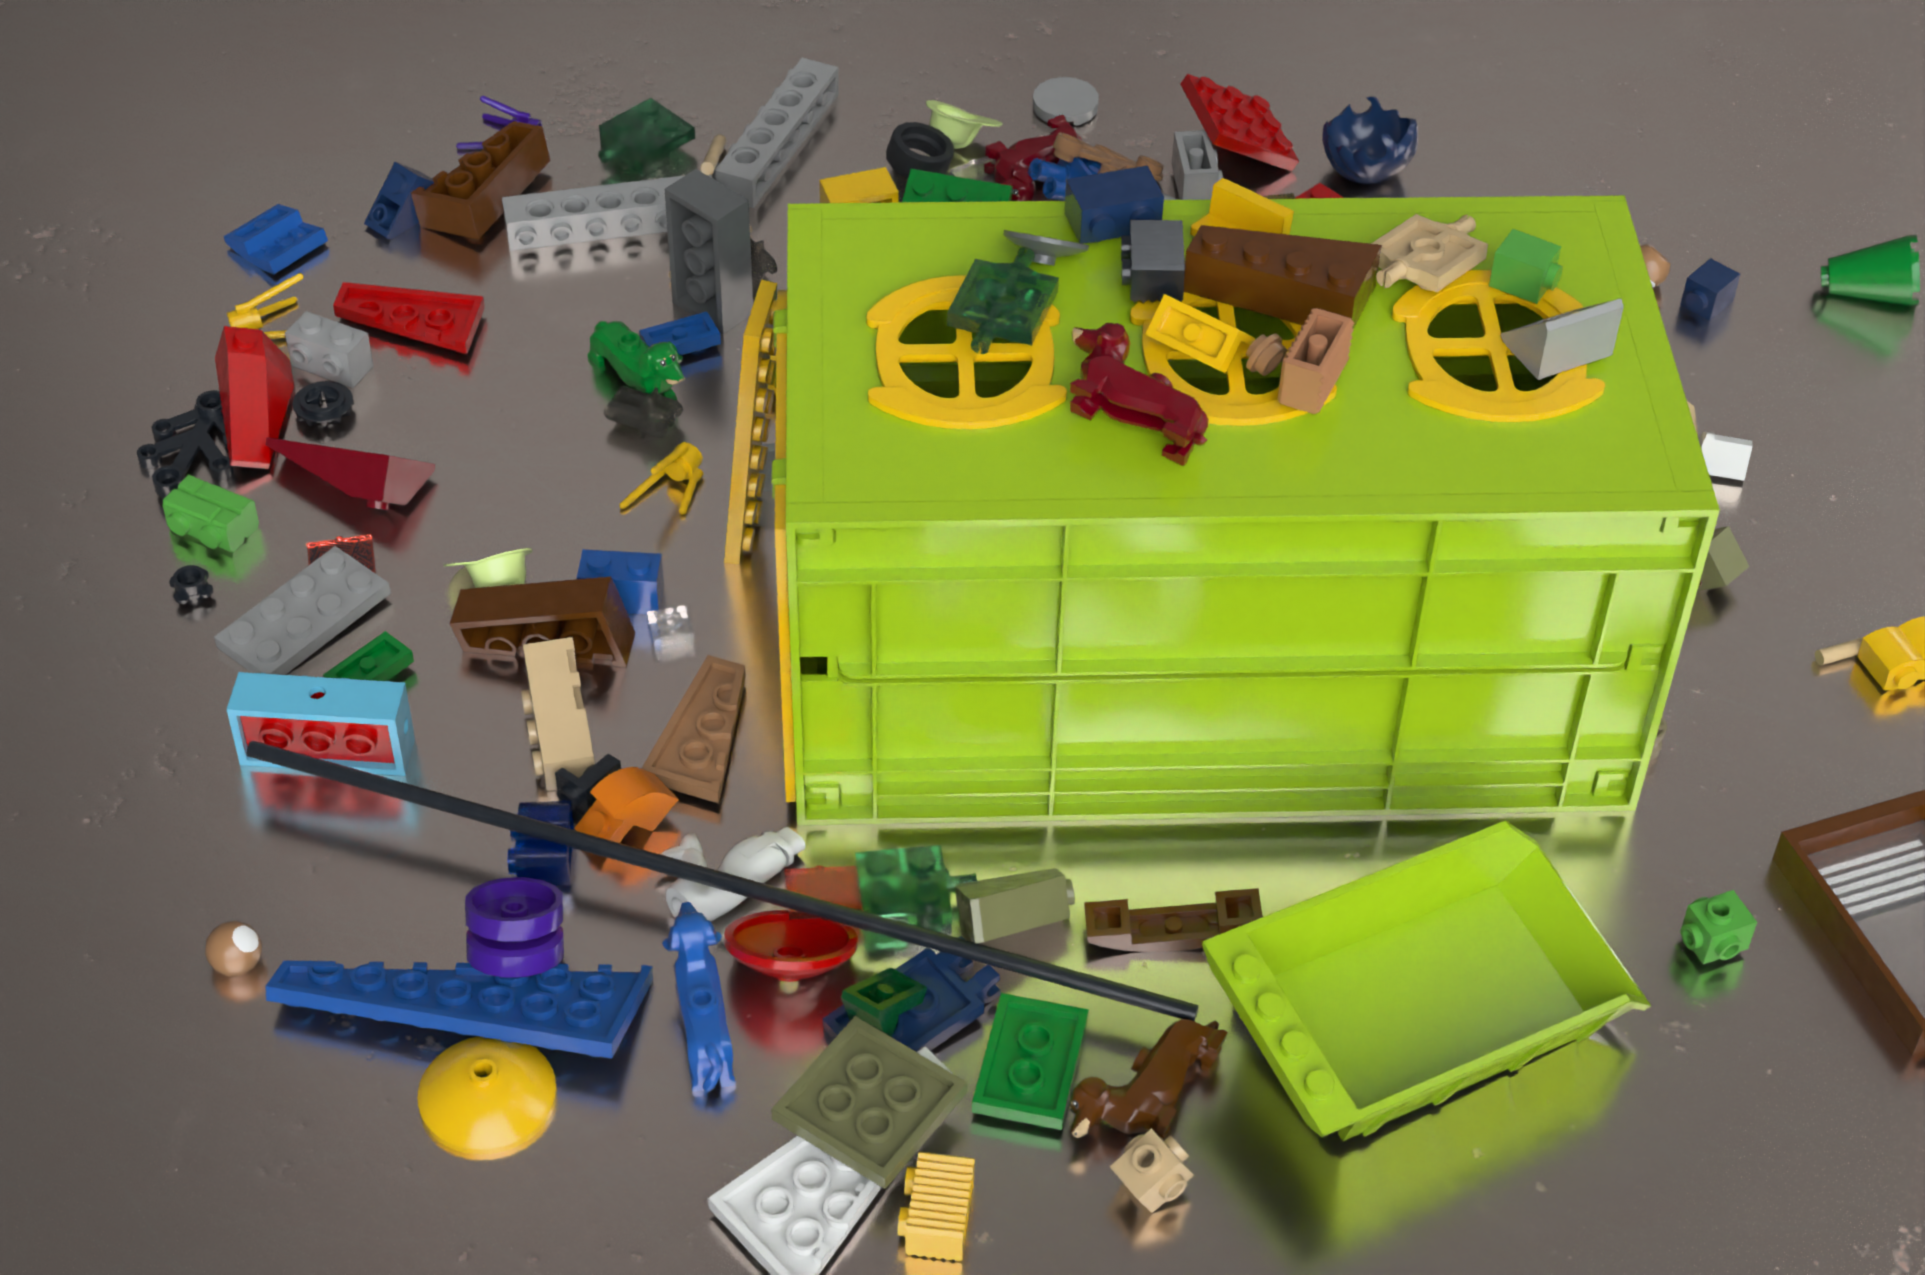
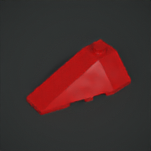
(254, 393)

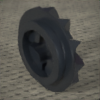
(308, 400)

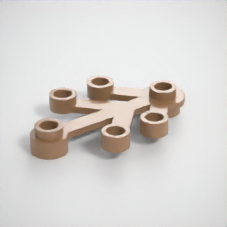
(1069, 147)

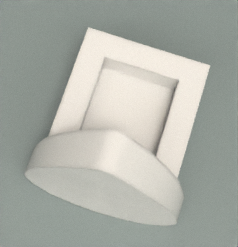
(1725, 455)

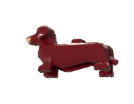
(1014, 163)
(1132, 395)

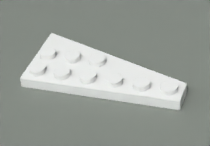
(796, 1205)

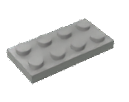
(303, 614)

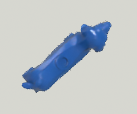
(701, 1000)

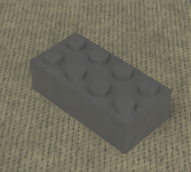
(709, 249)

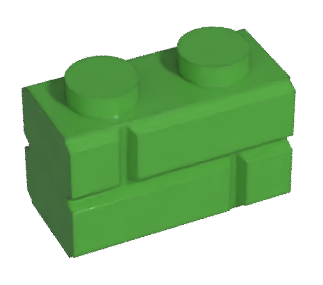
(210, 514)

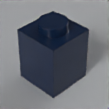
(1710, 289)

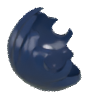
(1370, 143)

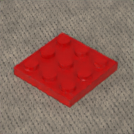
(1239, 122)

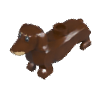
(1154, 1090)

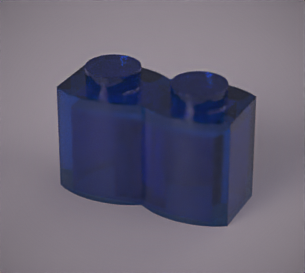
(538, 857)

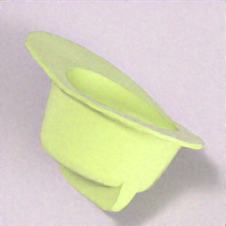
(956, 123)
(499, 569)

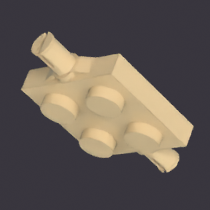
(1429, 252)

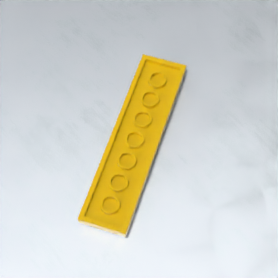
(751, 425)

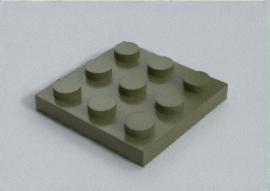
(869, 1102)

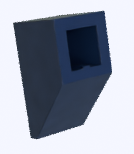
(394, 207)

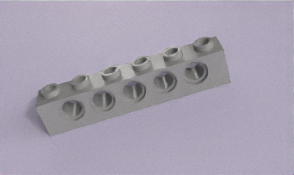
(778, 129)
(586, 213)

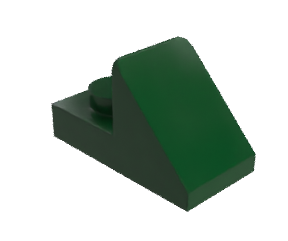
(883, 998)

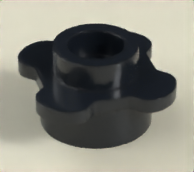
(190, 584)

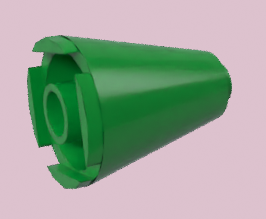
(1876, 273)

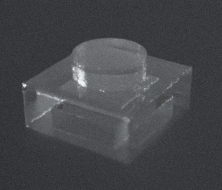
(670, 628)

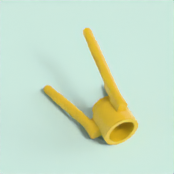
(248, 316)
(679, 466)

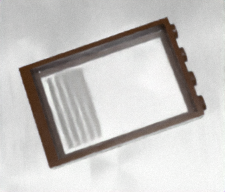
(1867, 893)

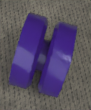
(514, 927)

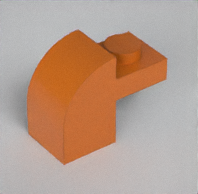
(625, 800)

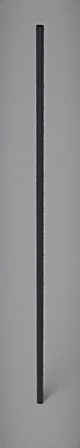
(727, 882)

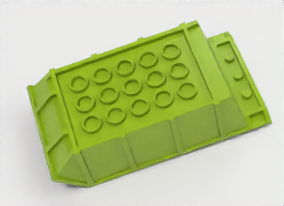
(1421, 980)

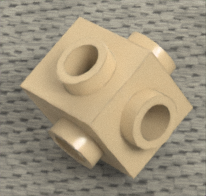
(1153, 1169)

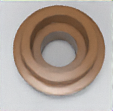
(1265, 354)

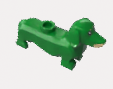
(635, 361)

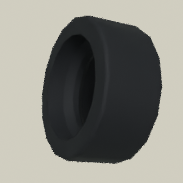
(922, 138)

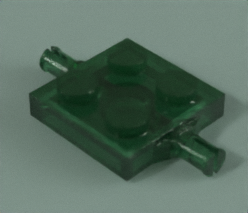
(1003, 301)

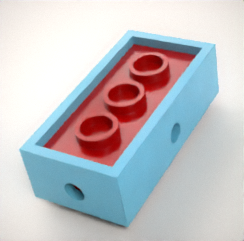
(325, 718)

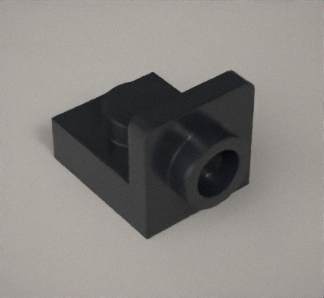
(578, 789)

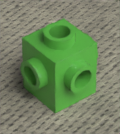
(1717, 927)

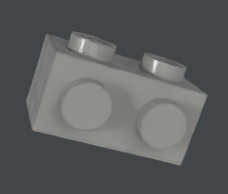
(1194, 165)
(329, 349)

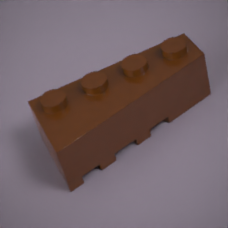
(472, 194)
(1281, 272)
(507, 616)

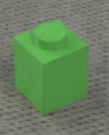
(1526, 266)

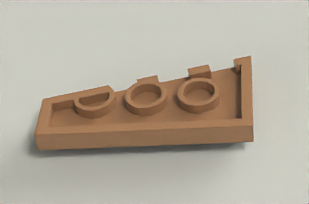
(699, 735)

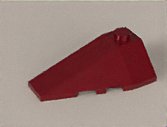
(358, 473)

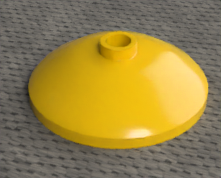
(489, 1111)

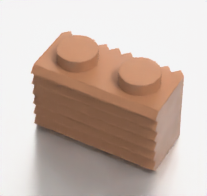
(1315, 360)

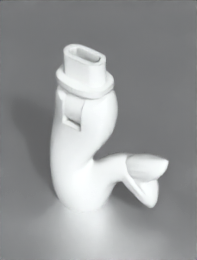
(752, 858)

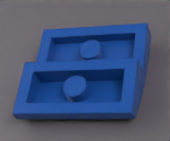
(275, 238)

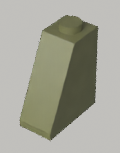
(1013, 903)

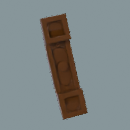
(1169, 927)

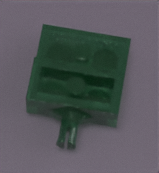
(644, 137)
(908, 886)

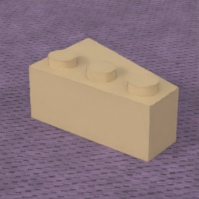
(557, 710)

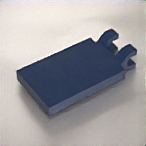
(947, 1003)

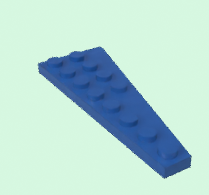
(548, 1010)

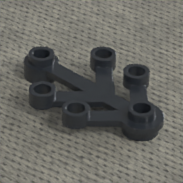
(204, 415)

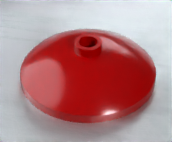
(789, 947)

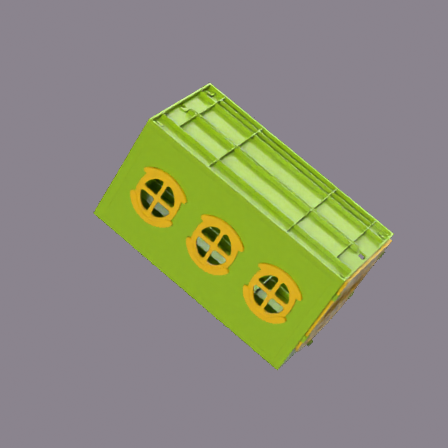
(1328, 613)

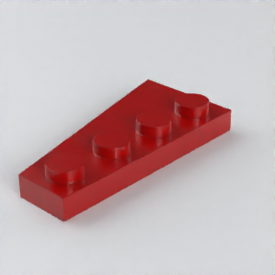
(423, 315)

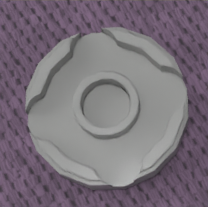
(1066, 96)

